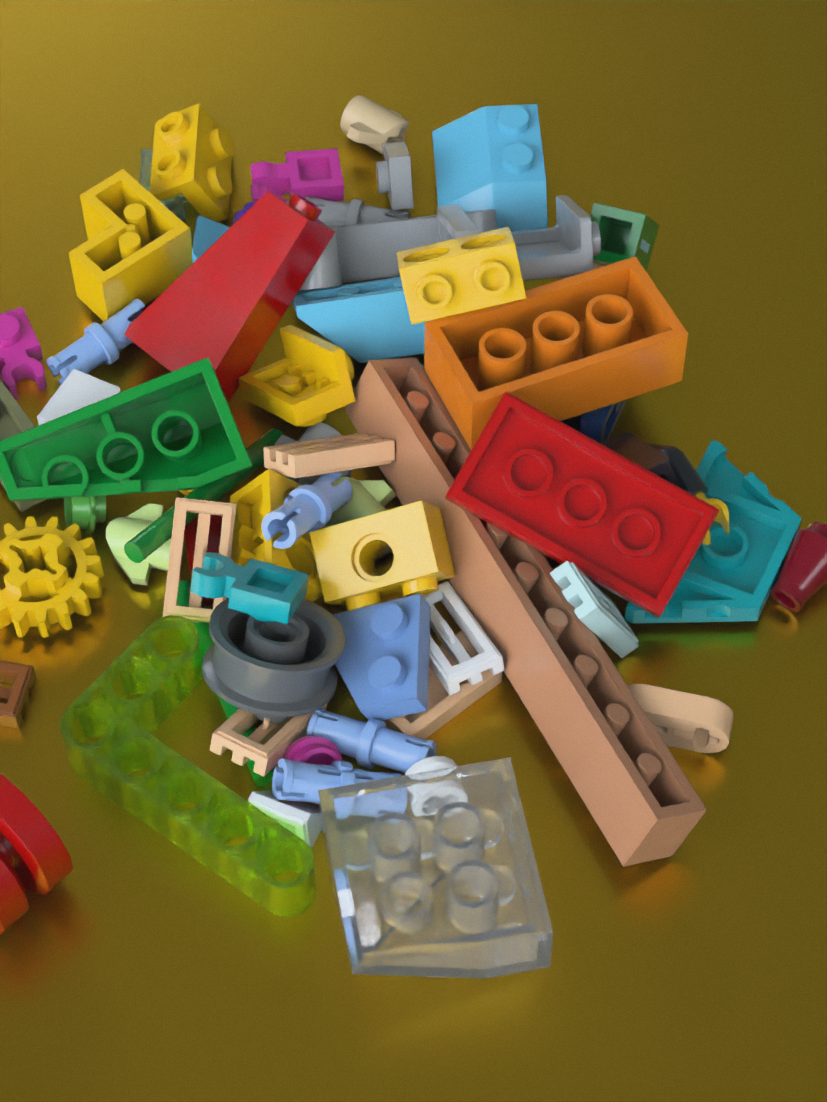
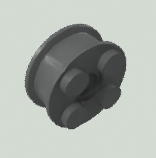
(274, 665)

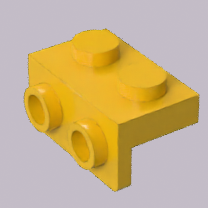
(194, 160)
(305, 383)

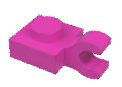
(304, 172)

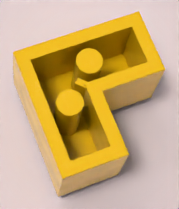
(131, 246)

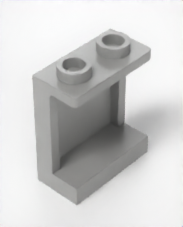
(544, 252)

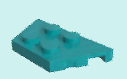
(738, 569)

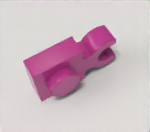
(19, 351)

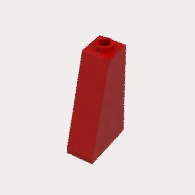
(235, 290)

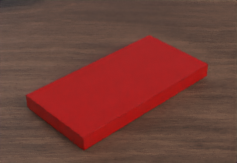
(582, 504)

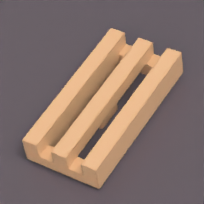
(329, 455)
(205, 509)
(264, 745)

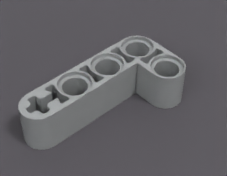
(370, 248)

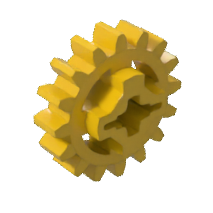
(39, 576)

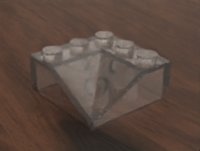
(436, 874)

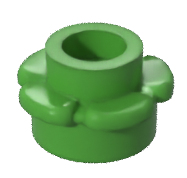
(85, 512)

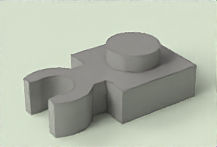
(395, 175)

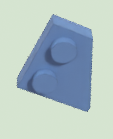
(387, 656)

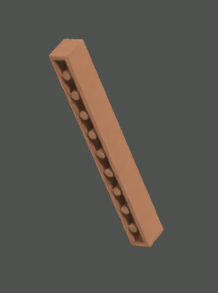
(546, 650)

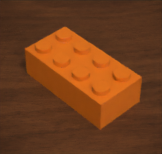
(559, 348)

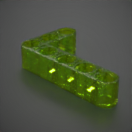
(172, 778)

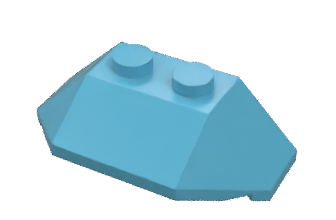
(494, 163)
(363, 319)

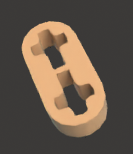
(686, 718)

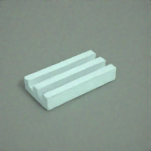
(595, 608)

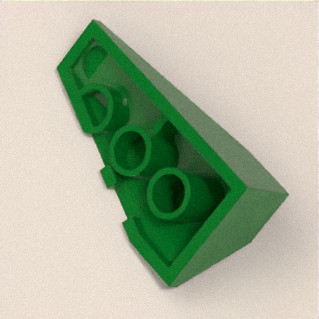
(142, 440)

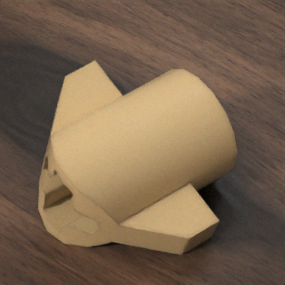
(372, 123)

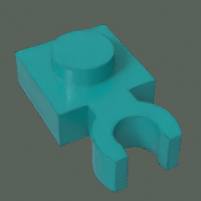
(257, 589)

